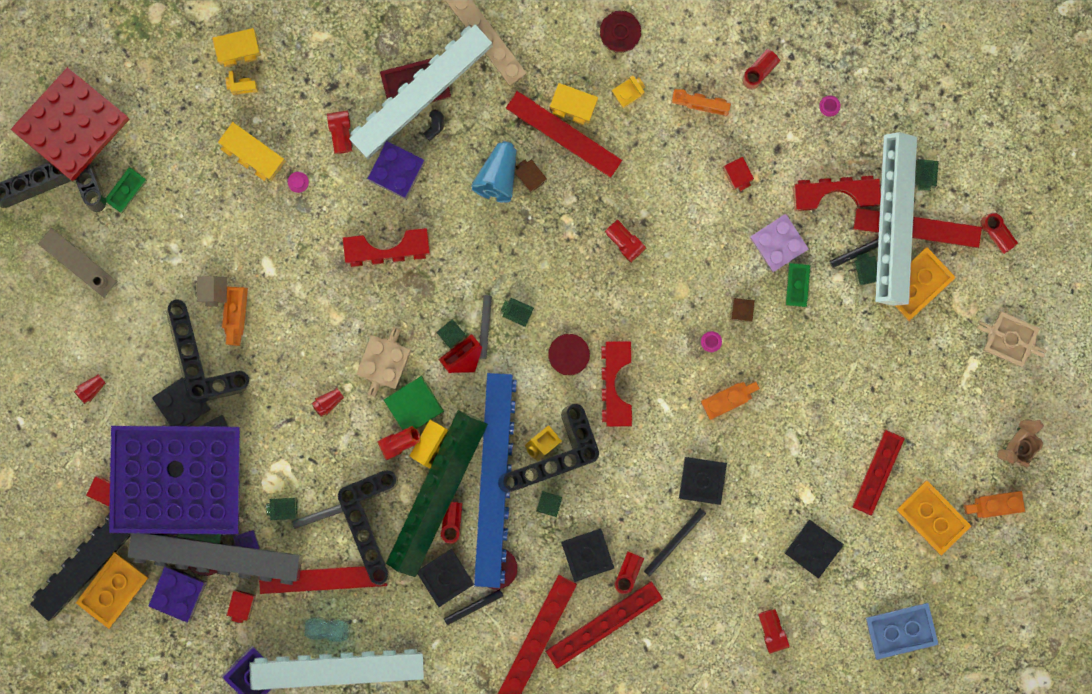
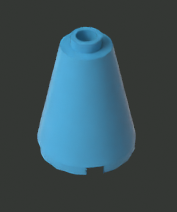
(497, 174)

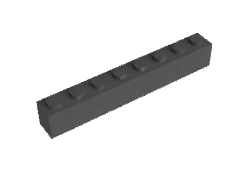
(215, 556)

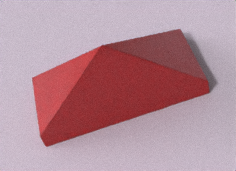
(462, 357)

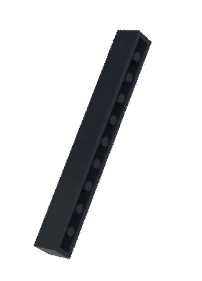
(84, 565)

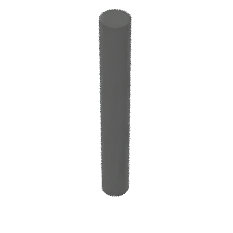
(485, 322)
(317, 516)

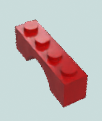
(863, 192)
(414, 244)
(616, 355)

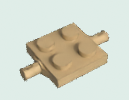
(1011, 339)
(384, 362)

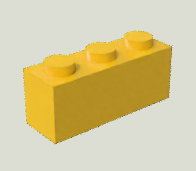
(251, 152)

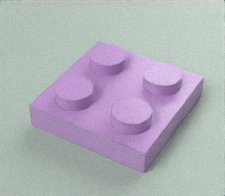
(779, 243)

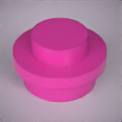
(829, 106)
(298, 182)
(711, 341)

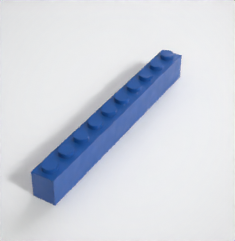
(494, 464)

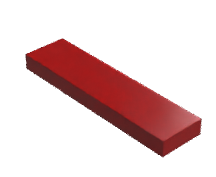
(878, 472)

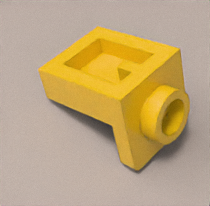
(244, 85)
(629, 91)
(542, 443)

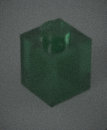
(926, 174)
(865, 269)
(517, 312)
(451, 334)
(549, 504)
(282, 508)

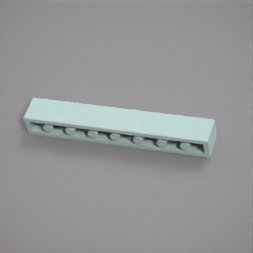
(421, 91)
(896, 219)
(336, 670)

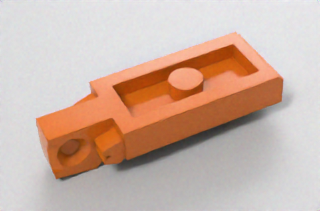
(701, 103)
(234, 314)
(728, 399)
(997, 505)

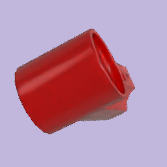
(761, 68)
(339, 127)
(1000, 234)
(628, 244)
(395, 444)
(452, 520)
(629, 570)
(774, 637)

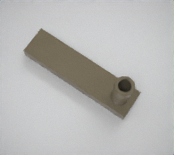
(77, 262)

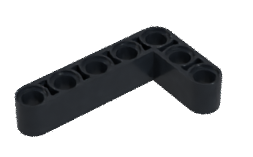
(51, 181)
(193, 360)
(557, 462)
(363, 523)

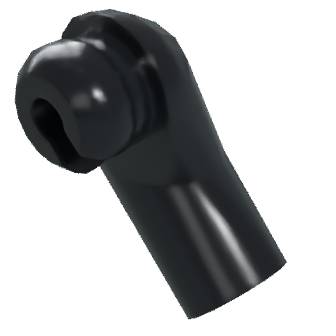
(437, 124)

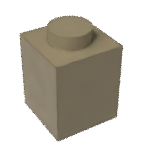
(211, 290)

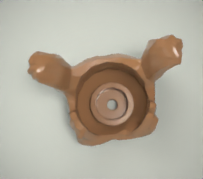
(1027, 439)

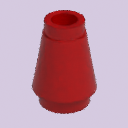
(89, 389)
(327, 402)

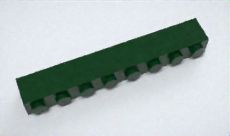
(436, 493)

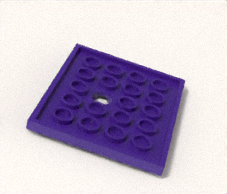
(152, 501)

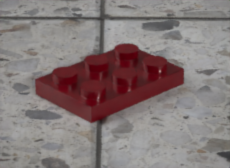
(398, 76)

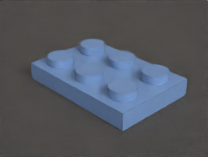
(901, 631)

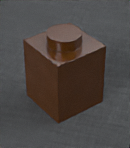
(530, 175)
(742, 310)

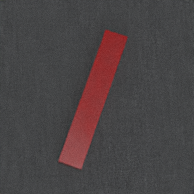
(563, 134)
(925, 229)
(325, 580)
(604, 624)

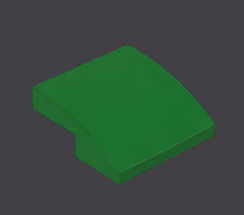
(414, 404)

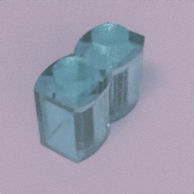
(321, 628)

